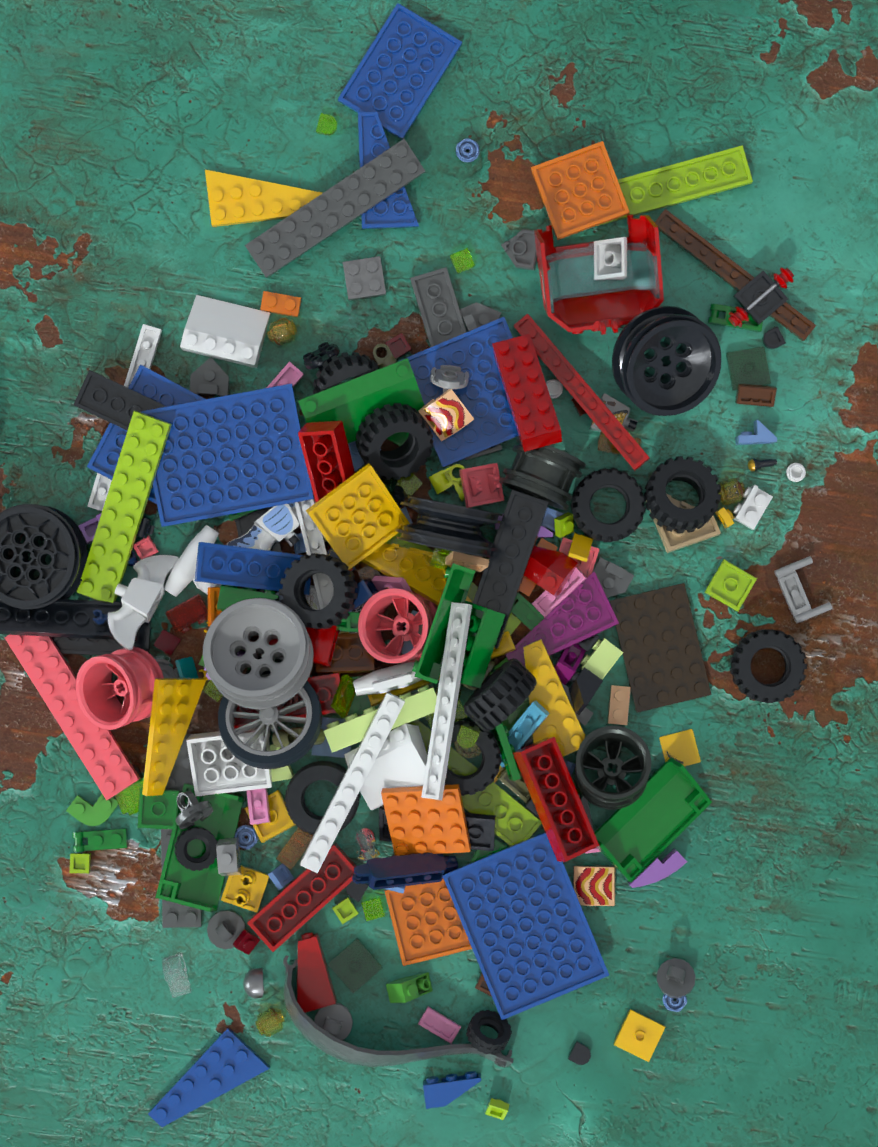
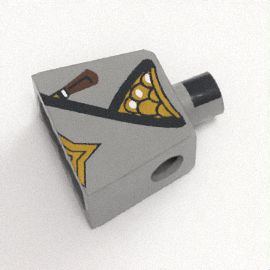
(620, 411)
(228, 857)

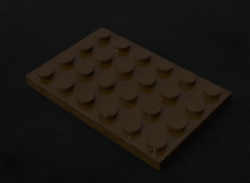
(660, 648)

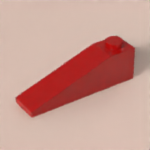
(550, 569)

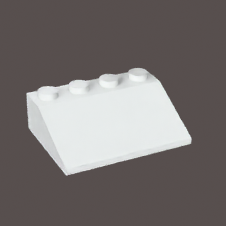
(225, 331)
(398, 764)
(218, 770)

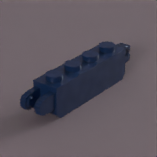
(404, 870)

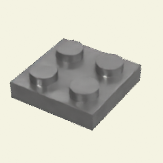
(364, 278)

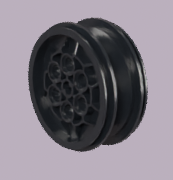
(681, 386)
(449, 527)
(62, 542)

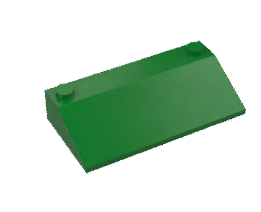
(360, 396)
(455, 591)
(649, 825)
(202, 887)

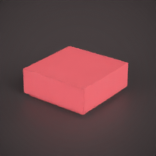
(145, 548)

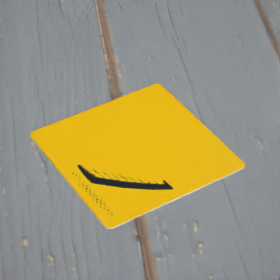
(680, 747)

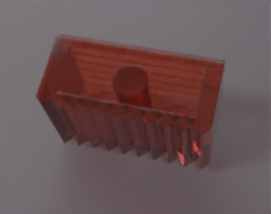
(188, 613)

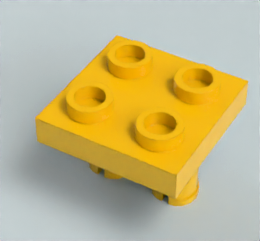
(246, 889)

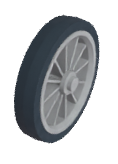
(270, 719)

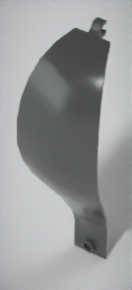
(368, 1057)

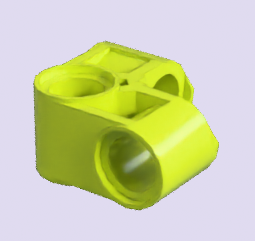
(443, 480)

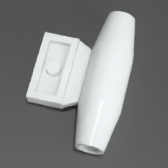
(185, 567)
(386, 679)

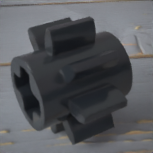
(145, 528)

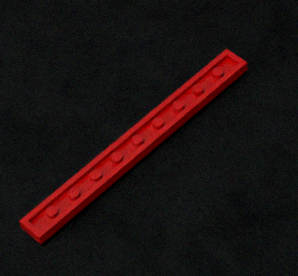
(582, 393)

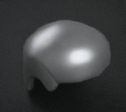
(254, 983)

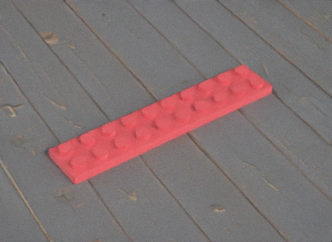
(57, 687)

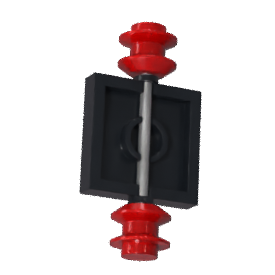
(761, 297)

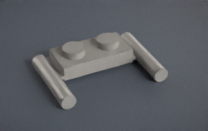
(795, 594)

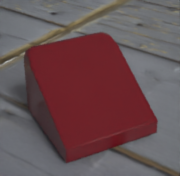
(167, 642)

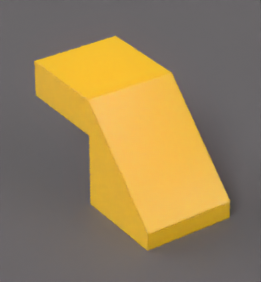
(580, 547)

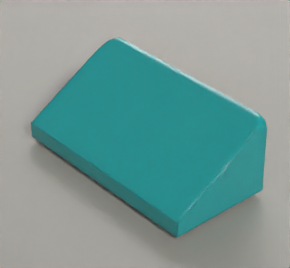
(186, 668)

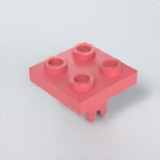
(481, 485)

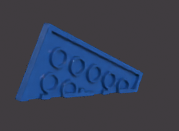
(396, 209)
(217, 1071)

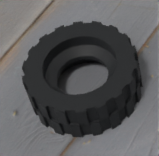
(181, 848)
(483, 1043)

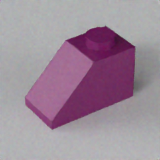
(568, 662)

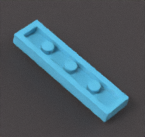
(526, 726)

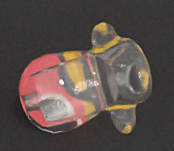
(366, 842)

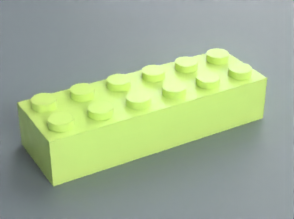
(355, 727)

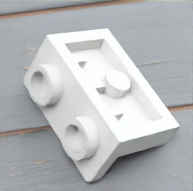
(752, 507)

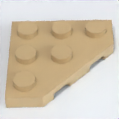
(674, 541)

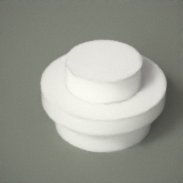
(554, 387)
(795, 472)

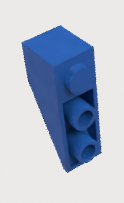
(445, 1090)

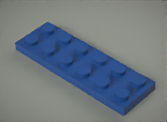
(243, 567)

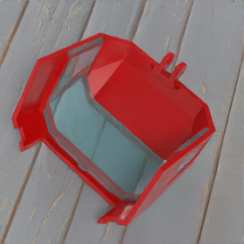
(582, 303)

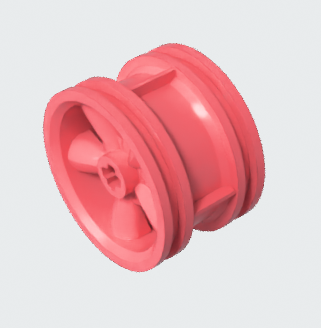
(373, 621)
(135, 682)

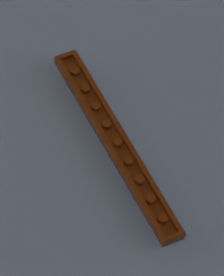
(727, 269)

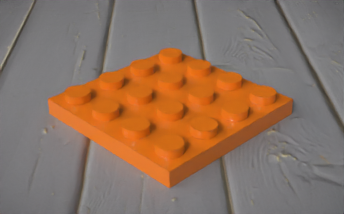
(580, 190)
(426, 824)
(426, 922)

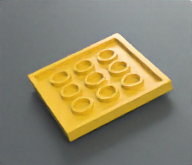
(357, 516)

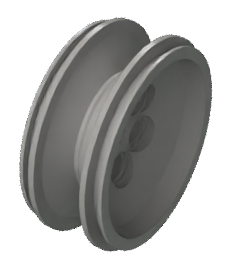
(232, 633)

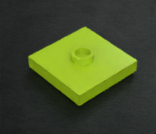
(730, 585)

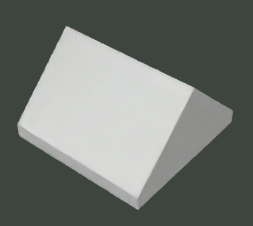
(610, 259)

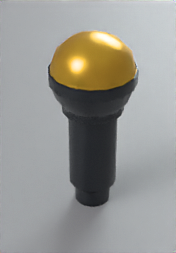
(754, 464)

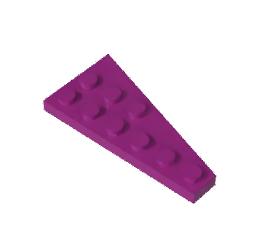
(572, 621)

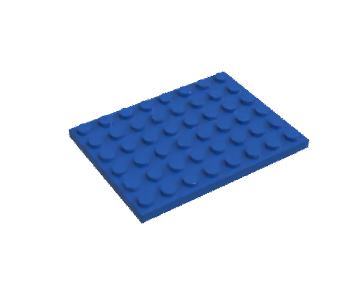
(230, 456)
(525, 925)

